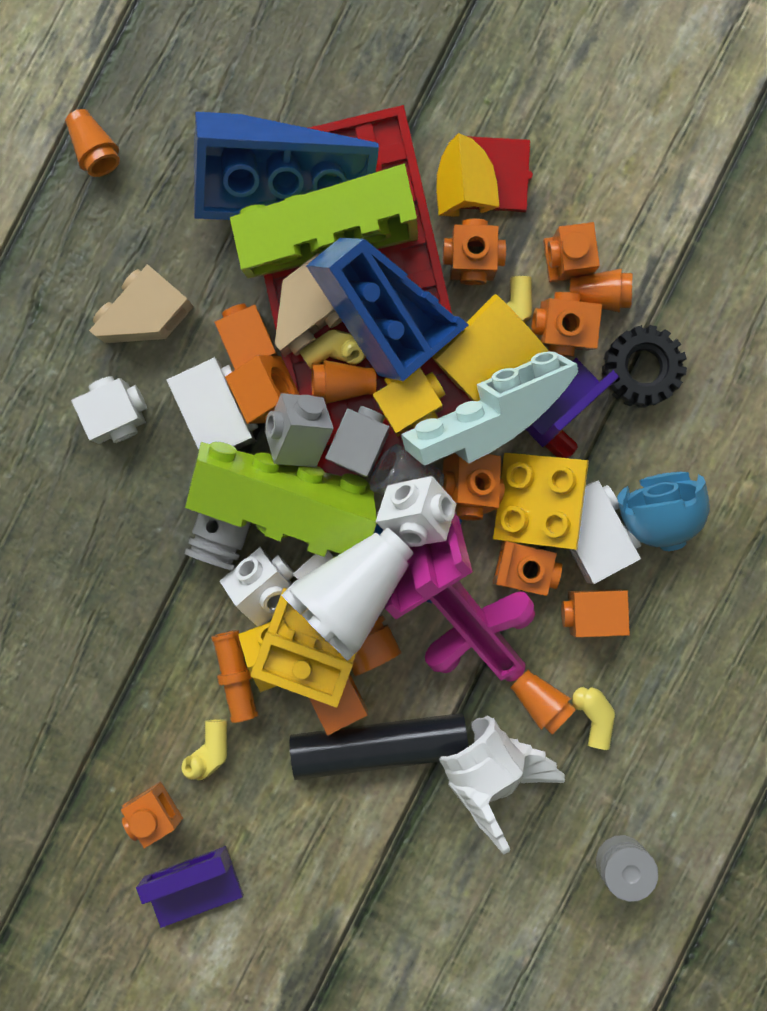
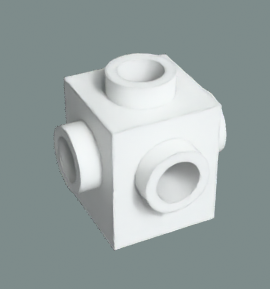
(417, 511)
(258, 585)

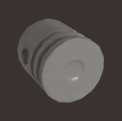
(217, 541)
(626, 868)

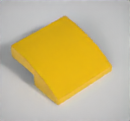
(489, 343)
(300, 658)

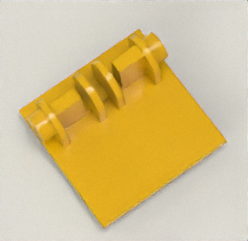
(541, 500)

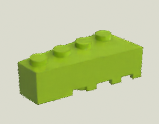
(296, 229)
(282, 499)

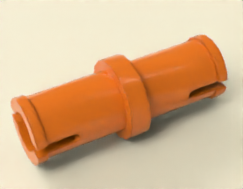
(234, 676)

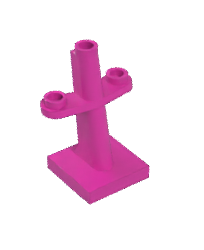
(435, 576)

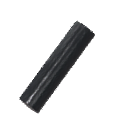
(377, 746)

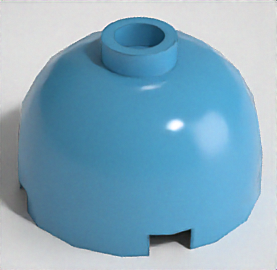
(666, 509)

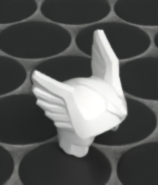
(493, 771)

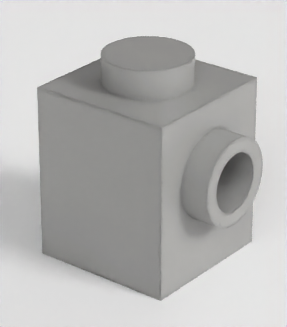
(298, 430)
(359, 441)

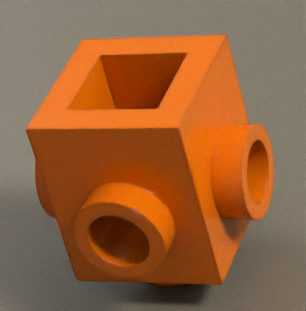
(470, 267)
(581, 323)
(474, 485)

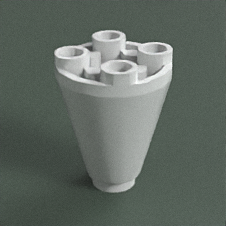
(351, 590)

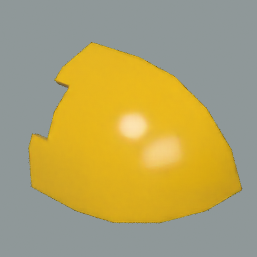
(465, 178)

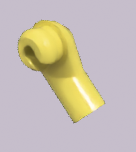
(521, 296)
(333, 344)
(599, 712)
(210, 755)

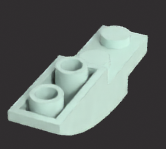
(505, 409)

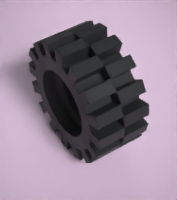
(665, 351)

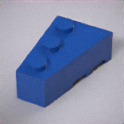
(382, 308)

